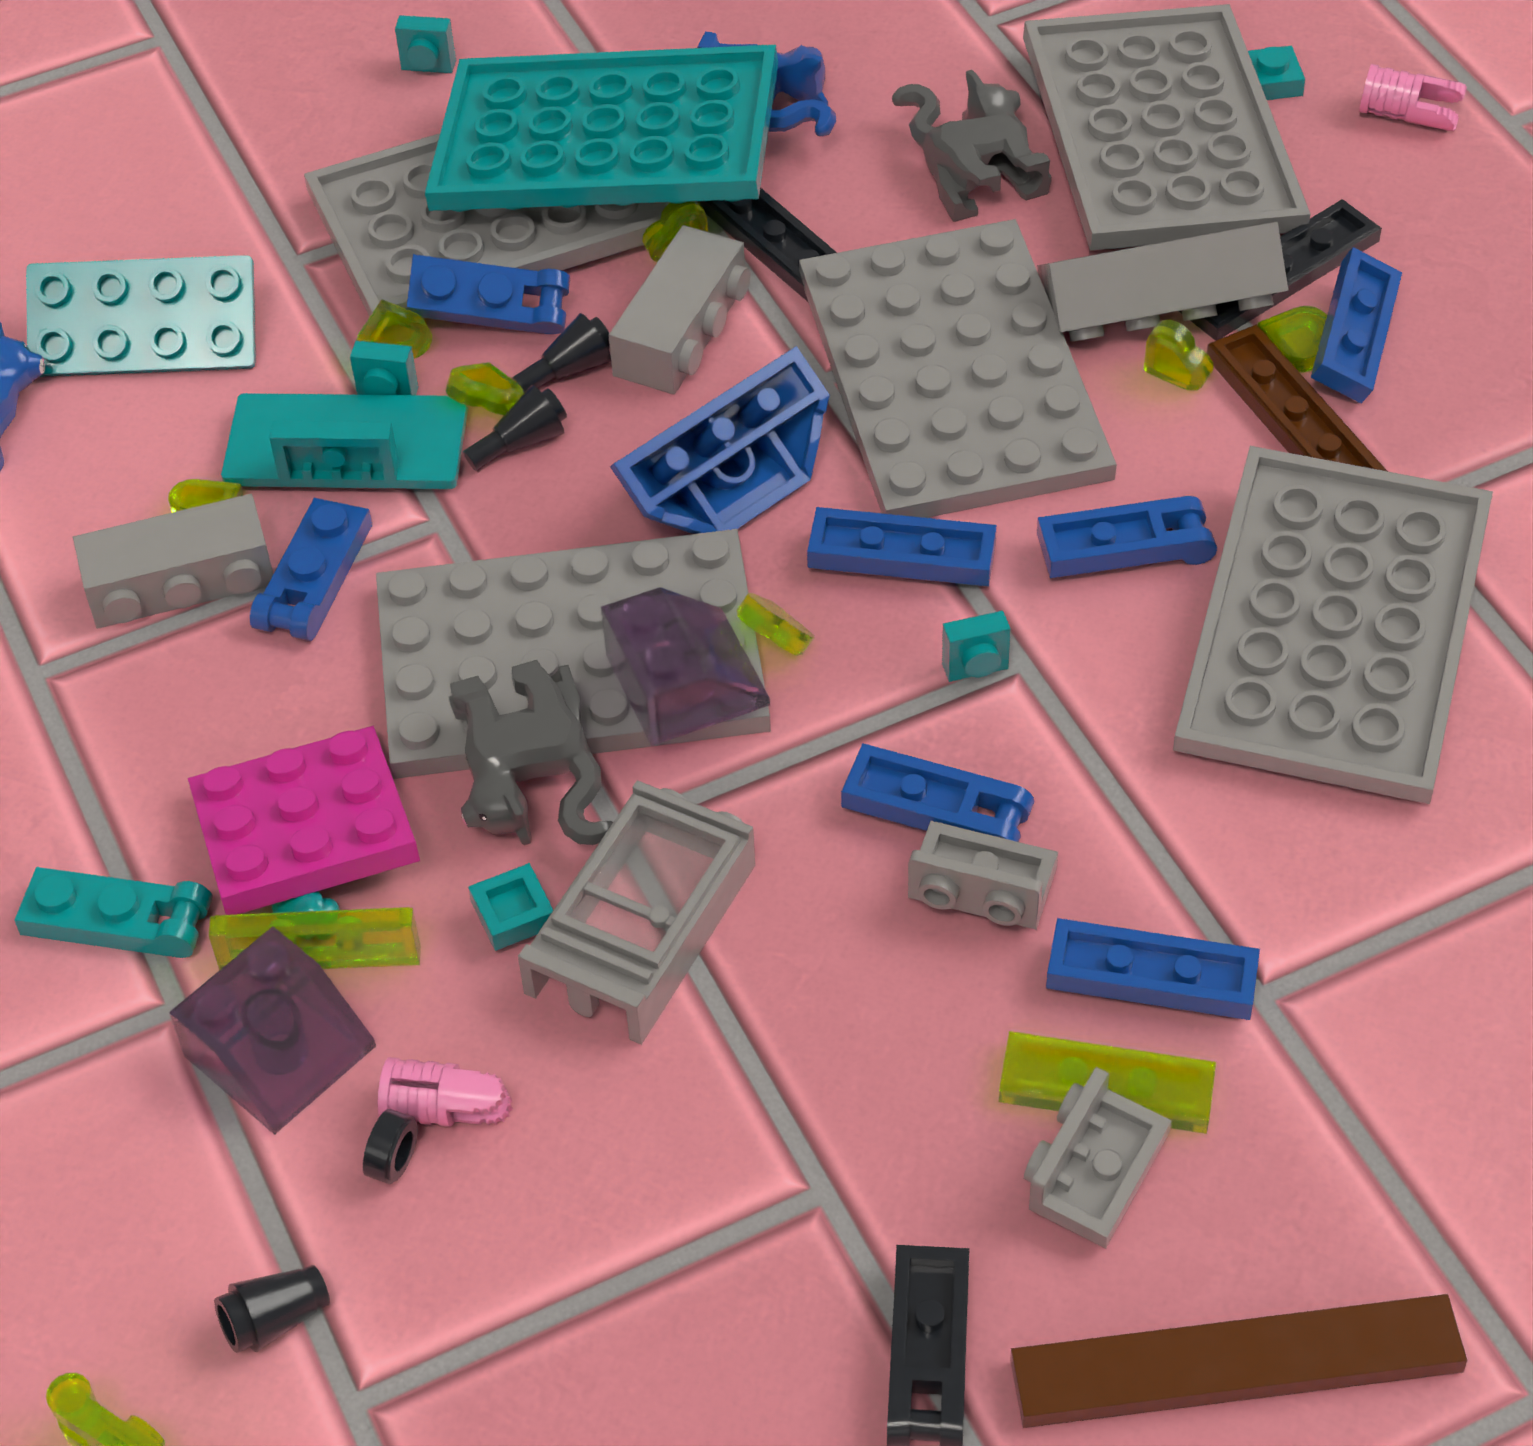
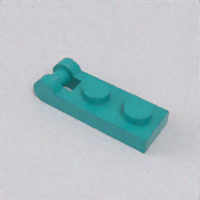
(113, 912)

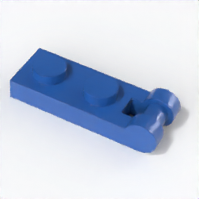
(487, 294)
(1126, 536)
(312, 569)
(923, 791)

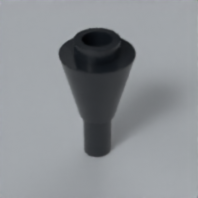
(576, 349)
(529, 421)

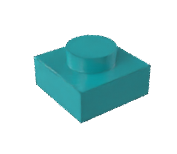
(425, 44)
(1278, 72)
(383, 369)
(975, 646)
(511, 906)

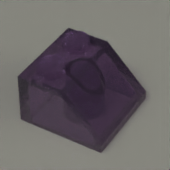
(679, 663)
(271, 1030)

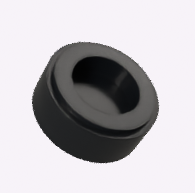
(390, 1146)

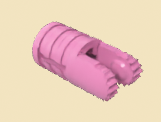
(1398, 96)
(442, 1093)

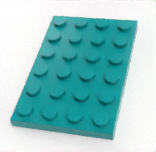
(605, 129)

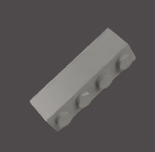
(1166, 278)

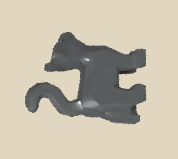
(977, 147)
(525, 746)

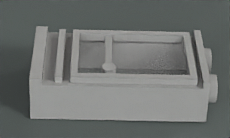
(642, 907)

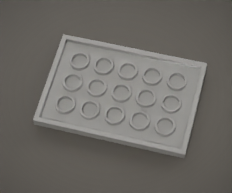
(1162, 125)
(382, 218)
(955, 372)
(542, 607)
(1336, 624)

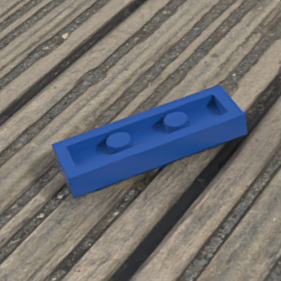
(1356, 325)
(902, 546)
(1153, 968)

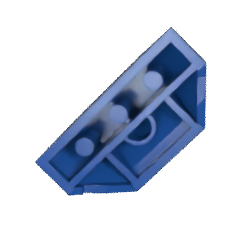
(732, 452)

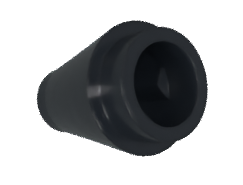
(269, 1306)

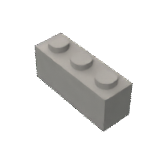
(679, 309)
(173, 561)

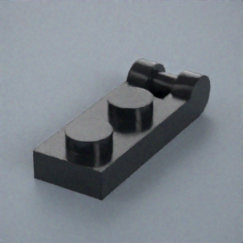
(928, 1344)

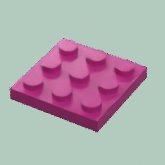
(302, 820)

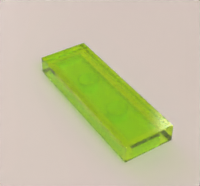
(329, 937)
(1044, 1068)

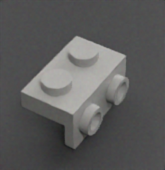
(981, 875)
(1095, 1159)

